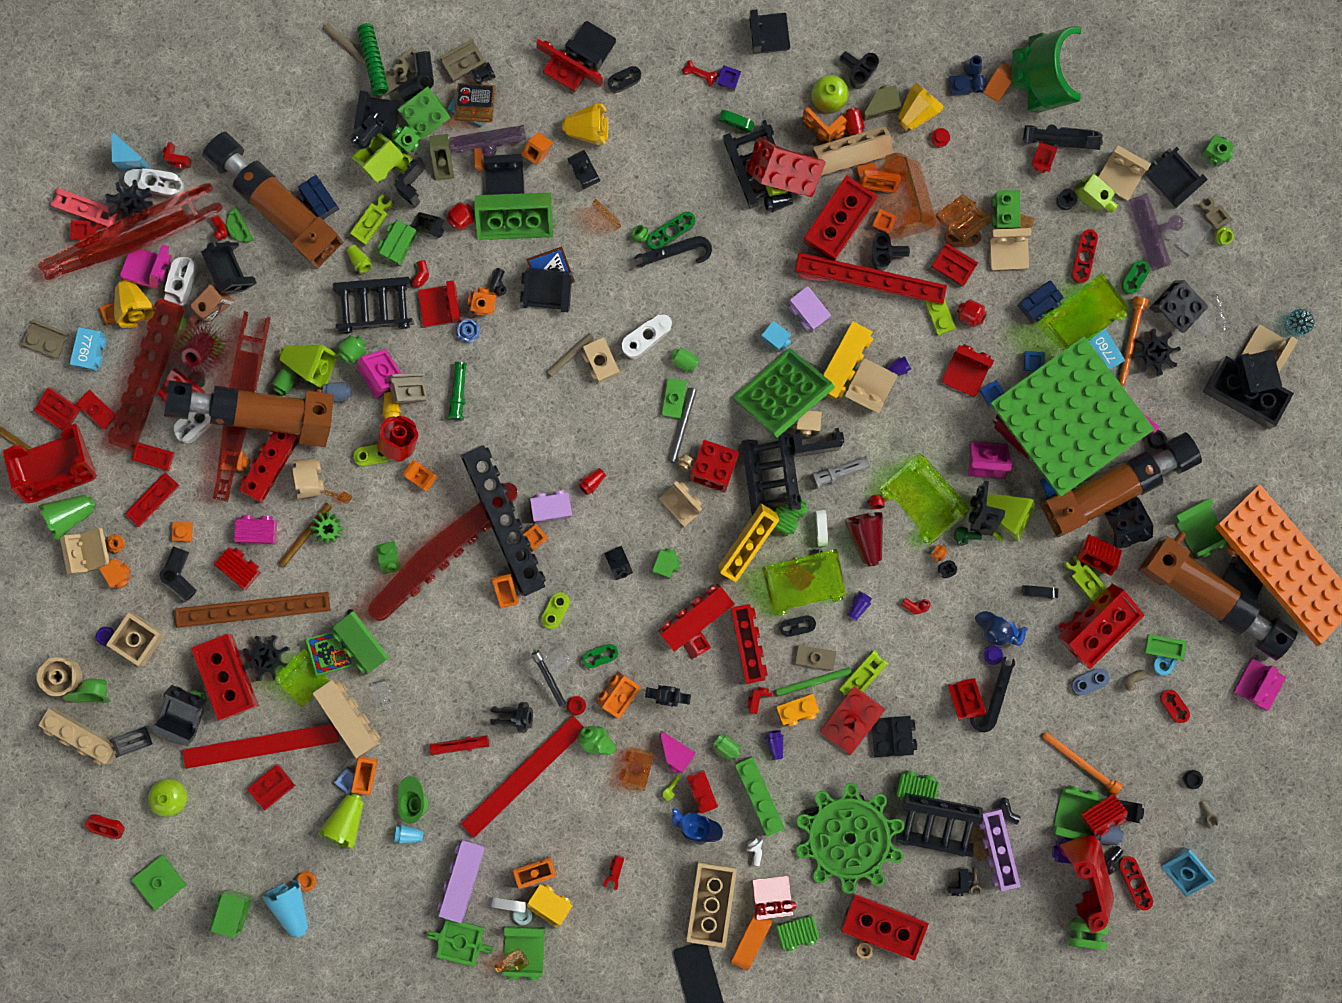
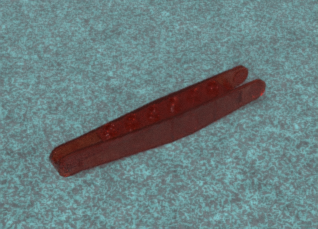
(131, 233)
(245, 378)
(434, 557)

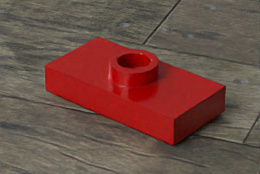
(96, 409)
(153, 456)

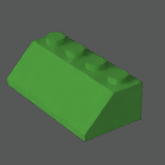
(514, 216)

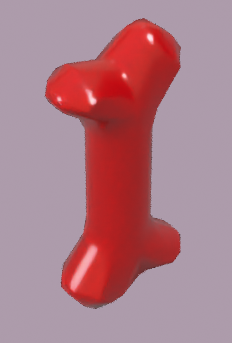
(708, 76)

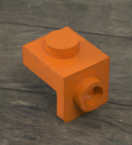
(243, 462)
(419, 475)

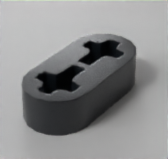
(622, 75)
(1037, 591)
(796, 621)

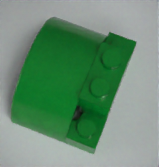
(1040, 73)

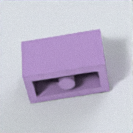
(809, 309)
(551, 507)

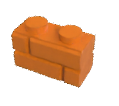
(535, 872)

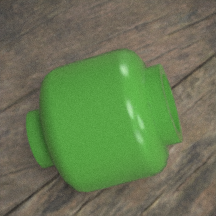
(352, 349)

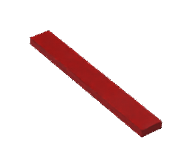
(870, 278)
(260, 745)
(522, 777)

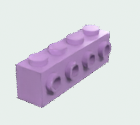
(1000, 850)
(462, 880)

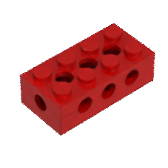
(843, 231)
(1101, 626)
(212, 677)
(888, 939)

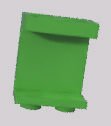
(1199, 526)
(1068, 815)
(529, 941)

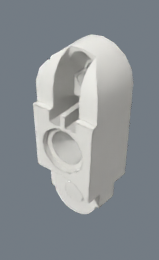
(162, 183)
(177, 275)
(658, 326)
(196, 428)

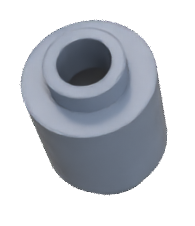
(339, 389)
(1113, 837)

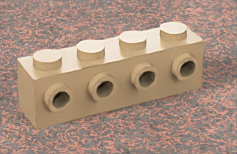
(854, 150)
(78, 735)

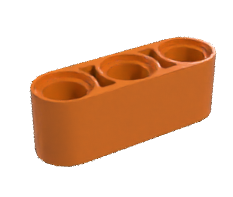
(751, 942)

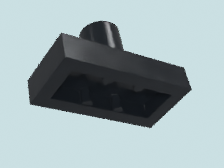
(428, 225)

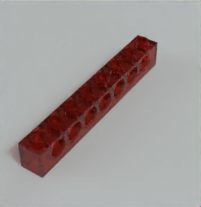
(149, 385)

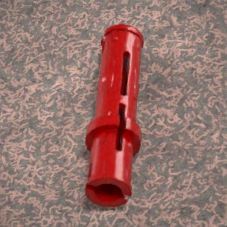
(459, 745)

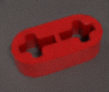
(1171, 708)

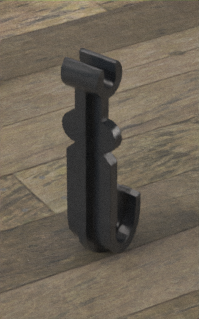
(1064, 136)
(676, 248)
(997, 699)

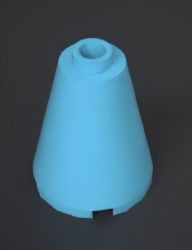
(288, 907)

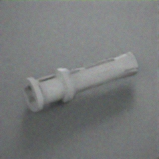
(832, 474)

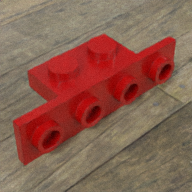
(566, 70)

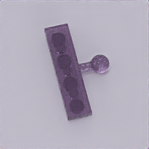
(488, 140)
(1151, 231)

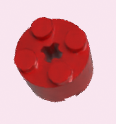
(397, 438)

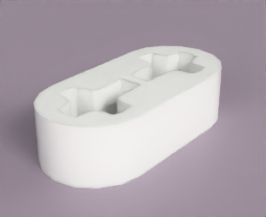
(821, 528)
(508, 904)

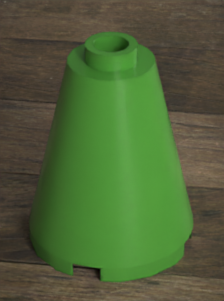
(66, 513)

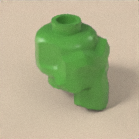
(595, 741)

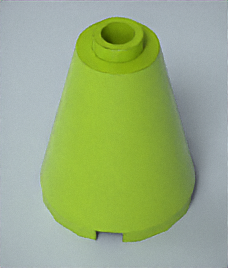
(344, 822)

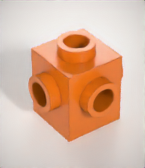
(485, 307)

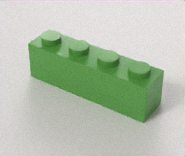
(759, 796)

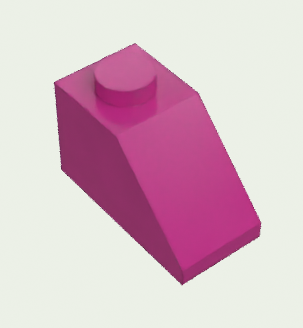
(676, 753)

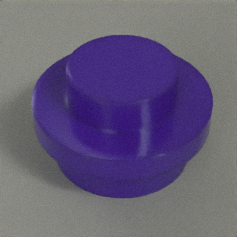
(104, 635)
(993, 655)

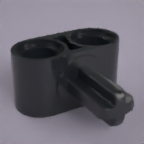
(860, 67)
(583, 169)
(887, 251)

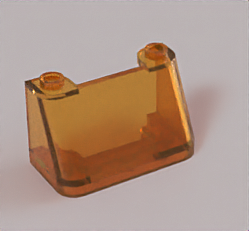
(921, 214)

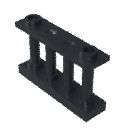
(739, 161)
(363, 288)
(754, 473)
(941, 808)

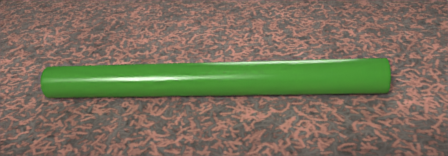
(814, 681)

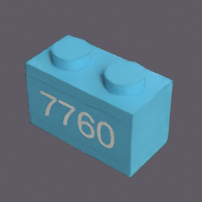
(88, 349)
(1107, 349)

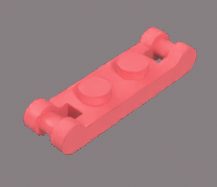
(82, 207)

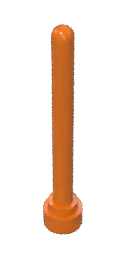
(1139, 305)
(1111, 785)

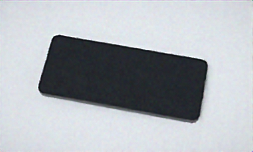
(697, 974)

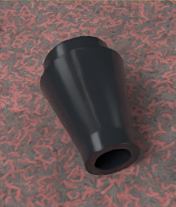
(777, 202)

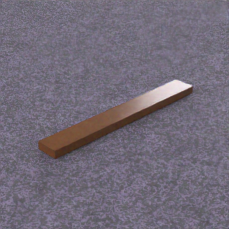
(252, 609)

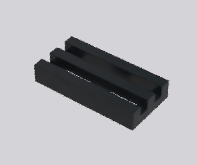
(116, 746)

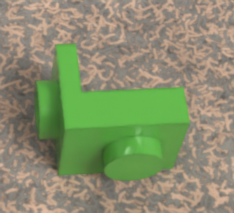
(388, 557)

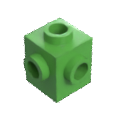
(399, 135)
(1218, 150)

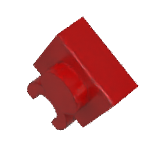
(82, 229)

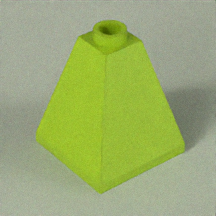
(310, 362)
(1017, 513)

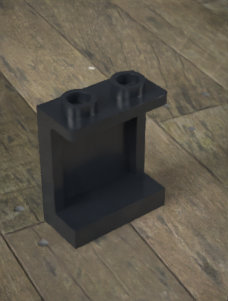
(1175, 177)
(225, 268)
(546, 288)
(819, 447)
(180, 715)

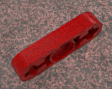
(1082, 242)
(1134, 867)

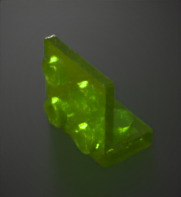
(299, 679)

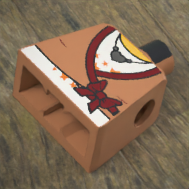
(210, 304)

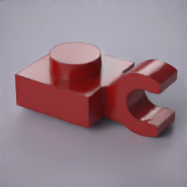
(616, 866)

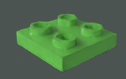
(424, 112)

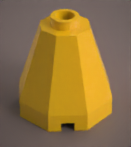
(918, 108)
(586, 123)
(129, 305)

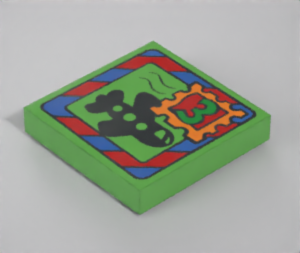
(327, 654)

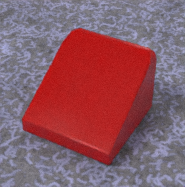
(697, 645)

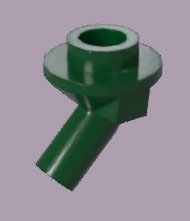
(962, 535)

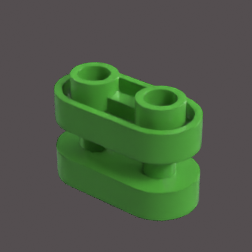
(1079, 926)

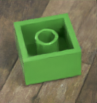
(230, 913)

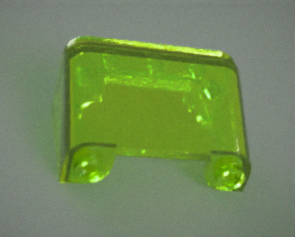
(1084, 313)
(925, 498)
(804, 581)

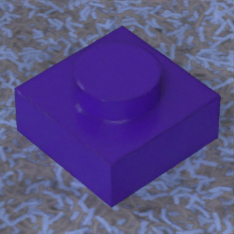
(729, 77)

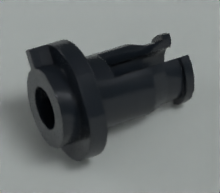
(520, 717)

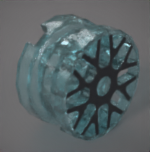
(1299, 323)

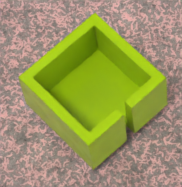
(384, 159)

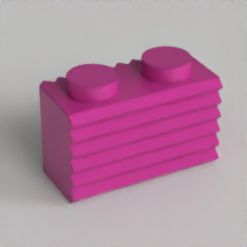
(255, 530)

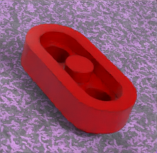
(104, 826)

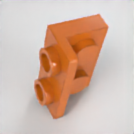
(618, 694)

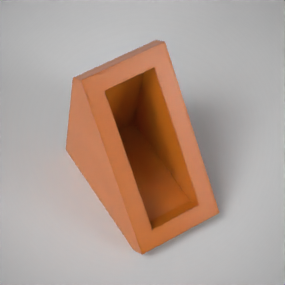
(999, 82)
(505, 590)
(364, 775)

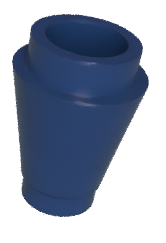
(973, 69)

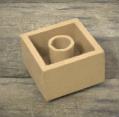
(136, 639)

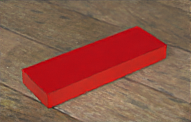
(152, 499)

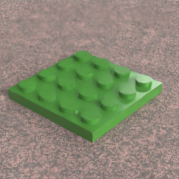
(783, 392)

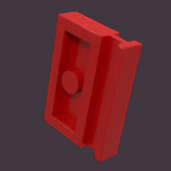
(954, 264)
(57, 408)
(966, 699)
(271, 787)

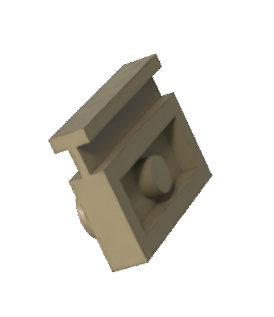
(462, 60)
(45, 339)
(408, 388)

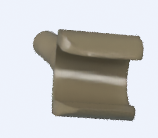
(1209, 815)
(975, 882)

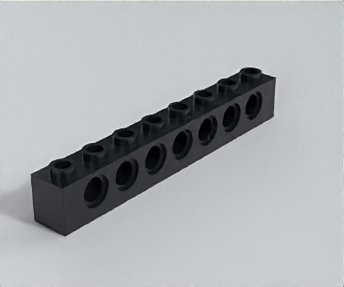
(470, 460)

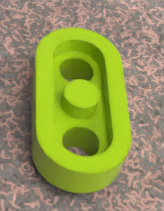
(372, 456)
(555, 610)

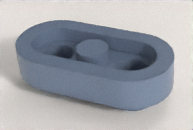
(1090, 681)

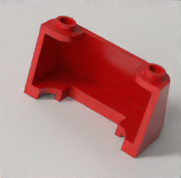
(61, 466)
(1089, 863)

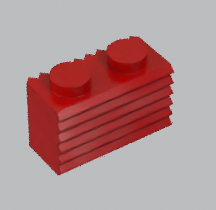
(1099, 554)
(238, 568)
(702, 792)
(1104, 816)

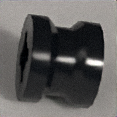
(1064, 203)

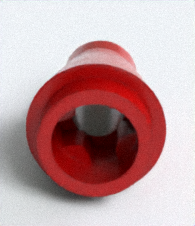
(592, 481)

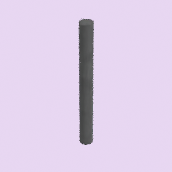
(682, 425)

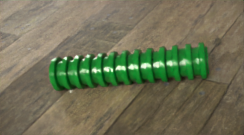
(372, 59)

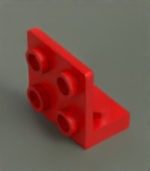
(439, 305)
(714, 466)

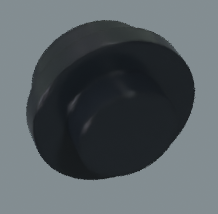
(1157, 439)
(1193, 779)

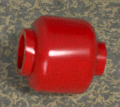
(460, 216)
(971, 313)

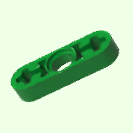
(656, 234)

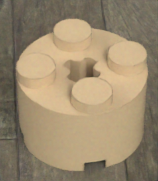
(307, 478)
(56, 666)

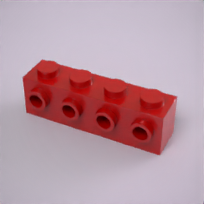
(268, 465)
(695, 617)
(747, 643)

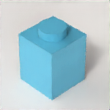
(776, 336)

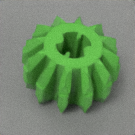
(327, 534)

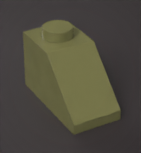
(883, 103)
(441, 156)

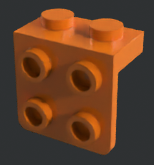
(823, 133)

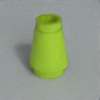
(359, 260)

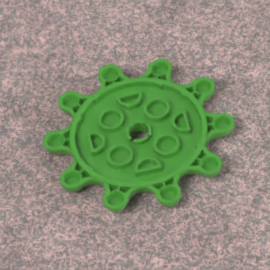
(847, 859)

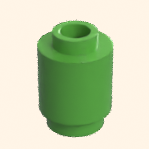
(684, 359)
(284, 380)
(726, 747)

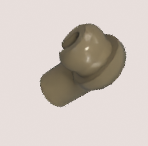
(1132, 678)

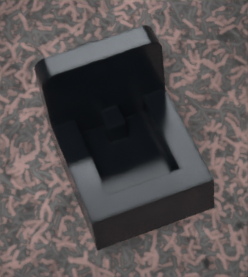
(618, 563)
(1134, 810)
(964, 880)

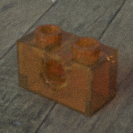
(638, 780)

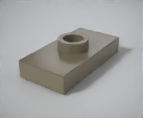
(815, 657)

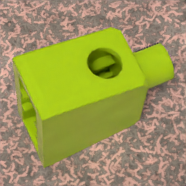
(1096, 193)

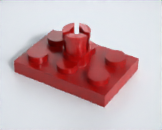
(852, 720)

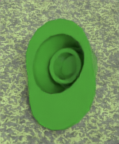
(89, 691)
(411, 799)

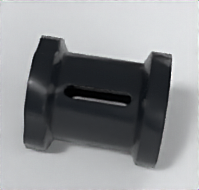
(483, 73)
(942, 573)

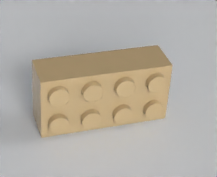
(346, 718)
(711, 904)

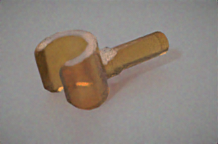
(344, 497)

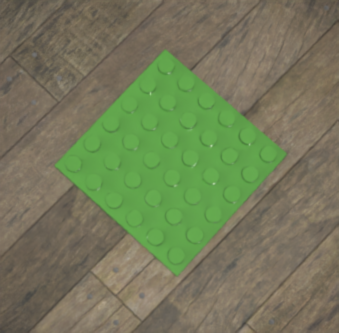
(1072, 416)

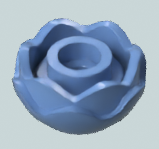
(462, 328)

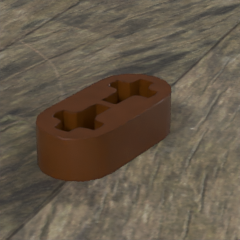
(958, 243)

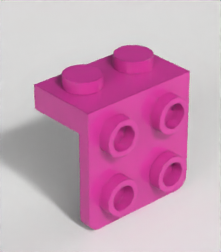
(146, 267)

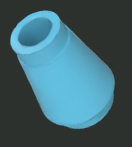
(407, 834)

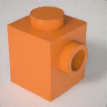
(537, 148)
(116, 573)

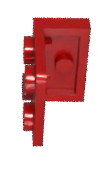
(967, 370)

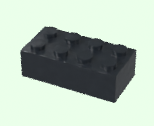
(1261, 407)

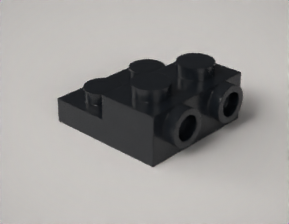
(893, 736)

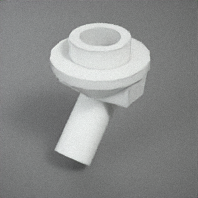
(755, 845)

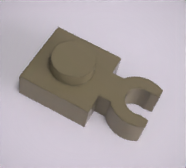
(407, 63)
(392, 81)
(1215, 215)

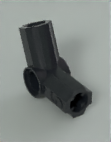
(423, 68)
(179, 584)

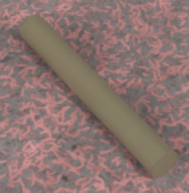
(344, 42)
(569, 355)

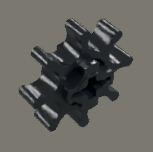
(128, 200)
(1153, 359)
(257, 655)
(668, 695)

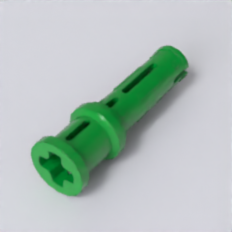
(457, 400)

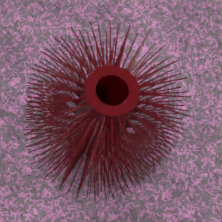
(197, 349)

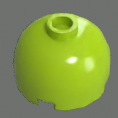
(829, 94)
(167, 797)

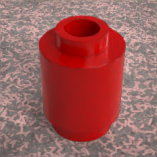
(855, 122)

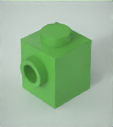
(666, 563)

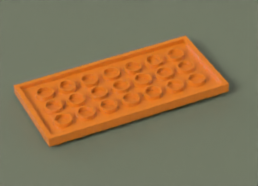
(1285, 563)

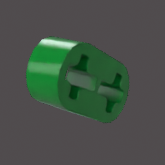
(736, 121)
(1132, 275)
(602, 660)

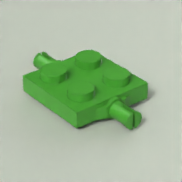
(460, 942)

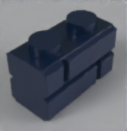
(318, 198)
(1041, 301)

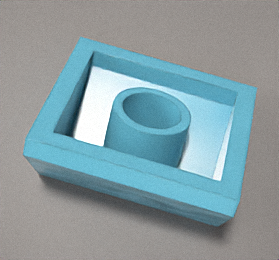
(124, 156)
(1187, 872)

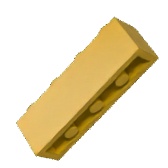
(846, 357)
(748, 542)

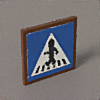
(552, 259)

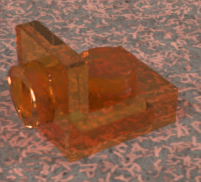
(514, 958)

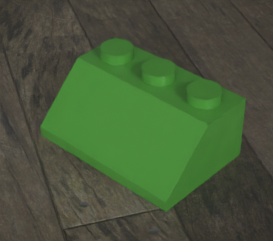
(359, 643)

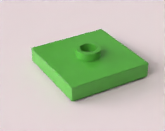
(159, 882)

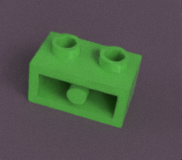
(1006, 209)

